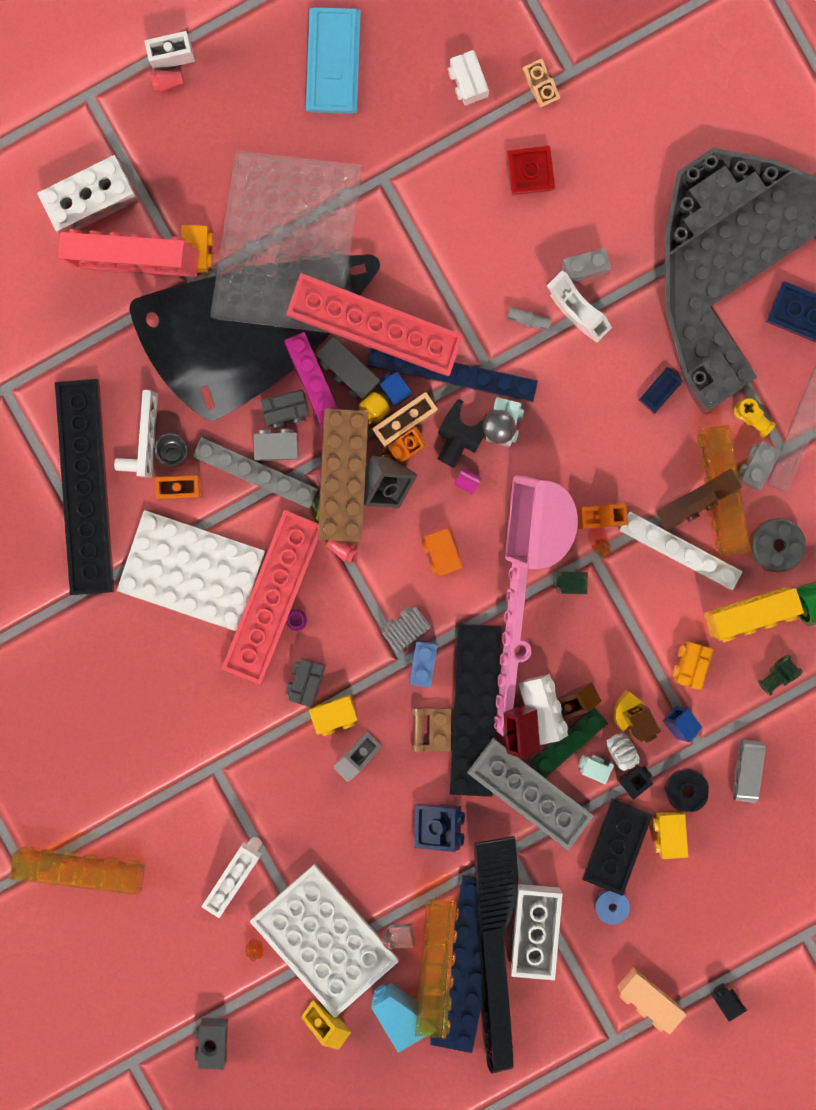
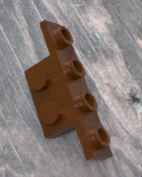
(698, 500)

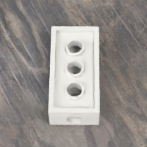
(78, 186)

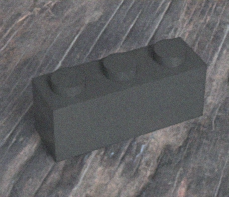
(347, 369)

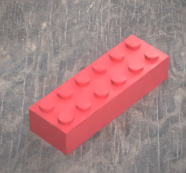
(128, 254)

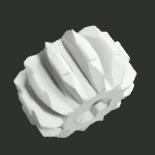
(623, 751)

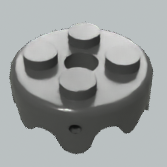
(762, 546)

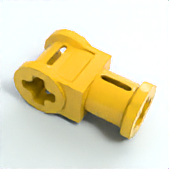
(753, 416)

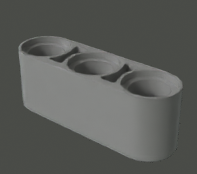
(749, 771)

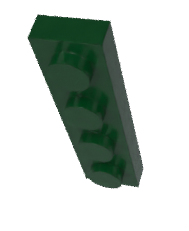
(560, 751)

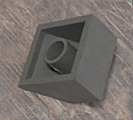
(386, 482)

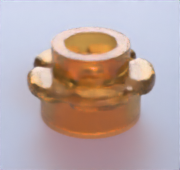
(601, 547)
(254, 950)

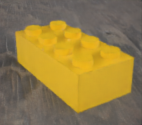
(753, 613)

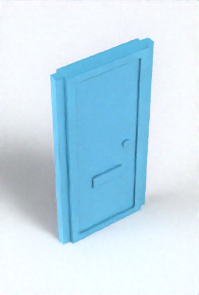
(333, 60)

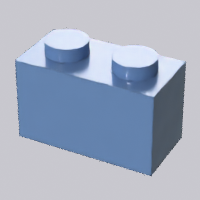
(423, 664)

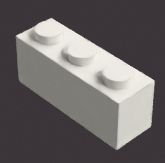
(541, 695)

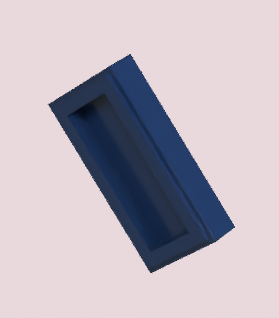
(660, 390)

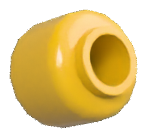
(377, 406)

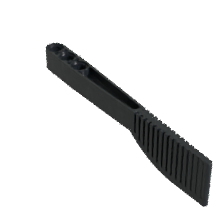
(497, 896)

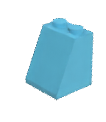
(396, 1014)

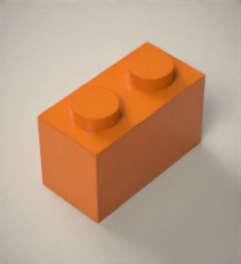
(178, 487)
(442, 551)

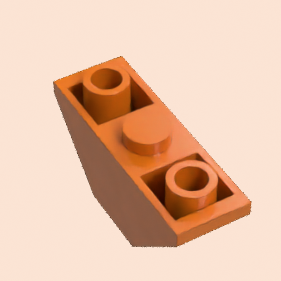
(405, 447)

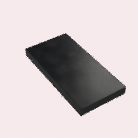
(617, 847)

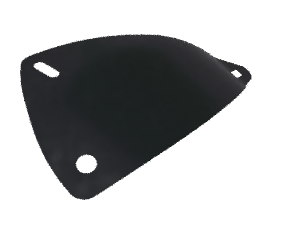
(224, 355)

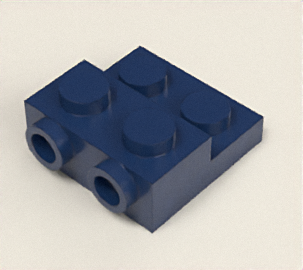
(439, 827)

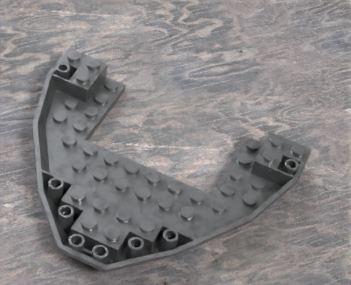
(723, 228)

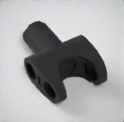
(458, 436)

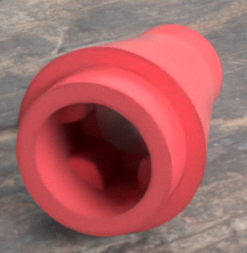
(165, 80)
(345, 550)

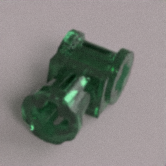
(781, 673)

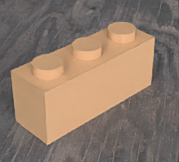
(405, 419)
(650, 1001)

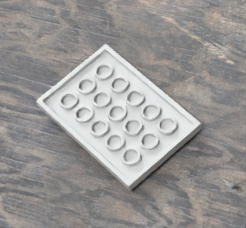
(190, 570)
(324, 940)

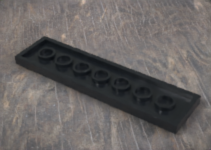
(474, 703)

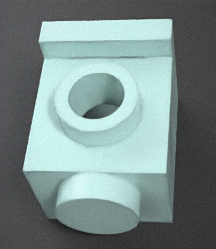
(595, 768)

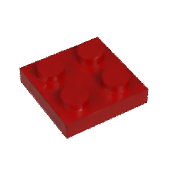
(531, 170)

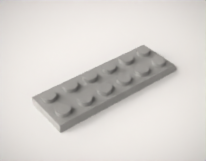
(530, 794)

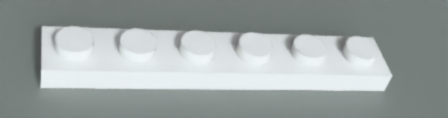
(681, 551)

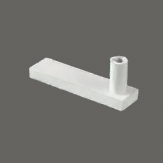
(144, 463)
(233, 877)

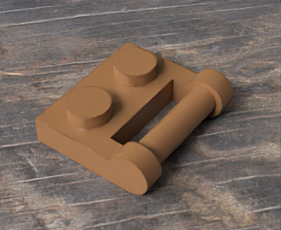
(438, 730)

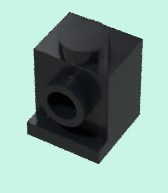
(639, 787)
(728, 1002)

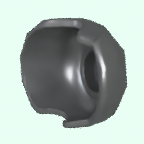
(499, 426)
(171, 450)

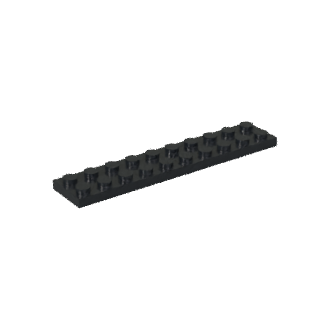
(84, 487)

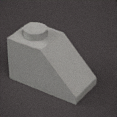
(357, 757)

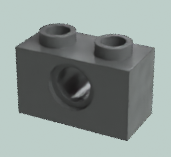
(208, 1056)

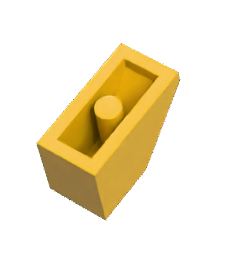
(326, 1028)

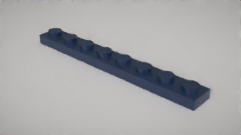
(461, 375)

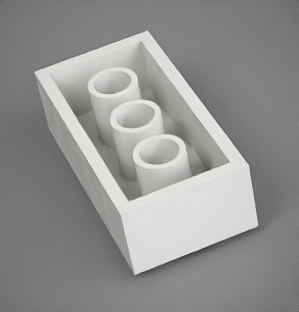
(536, 932)

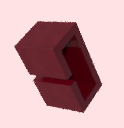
(526, 737)

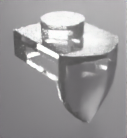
(398, 936)

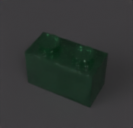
(571, 582)

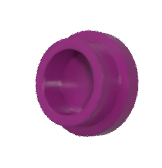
(296, 620)

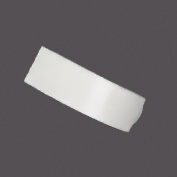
(577, 309)

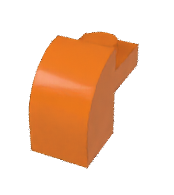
(602, 516)

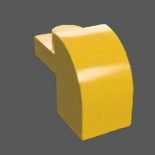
(624, 703)

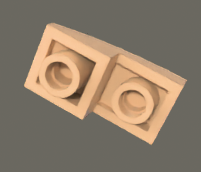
(540, 83)

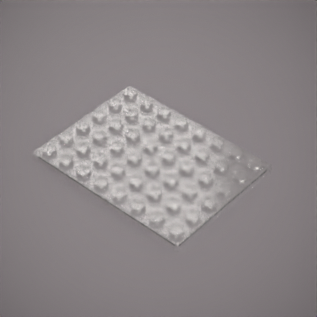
(279, 223)

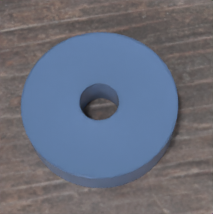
(613, 916)

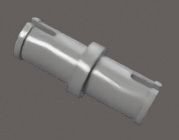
(529, 319)

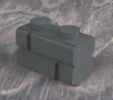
(285, 408)
(306, 682)

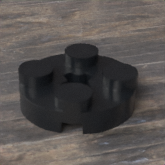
(699, 790)

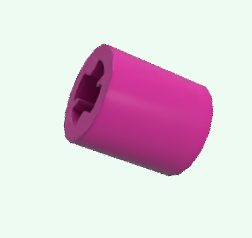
(467, 481)

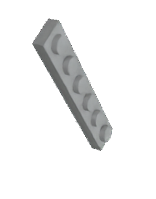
(255, 473)

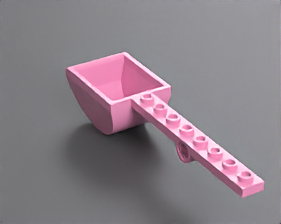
(538, 536)

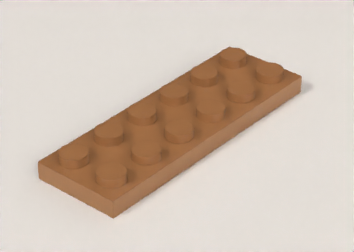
(343, 475)

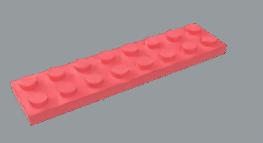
(374, 325)
(272, 598)

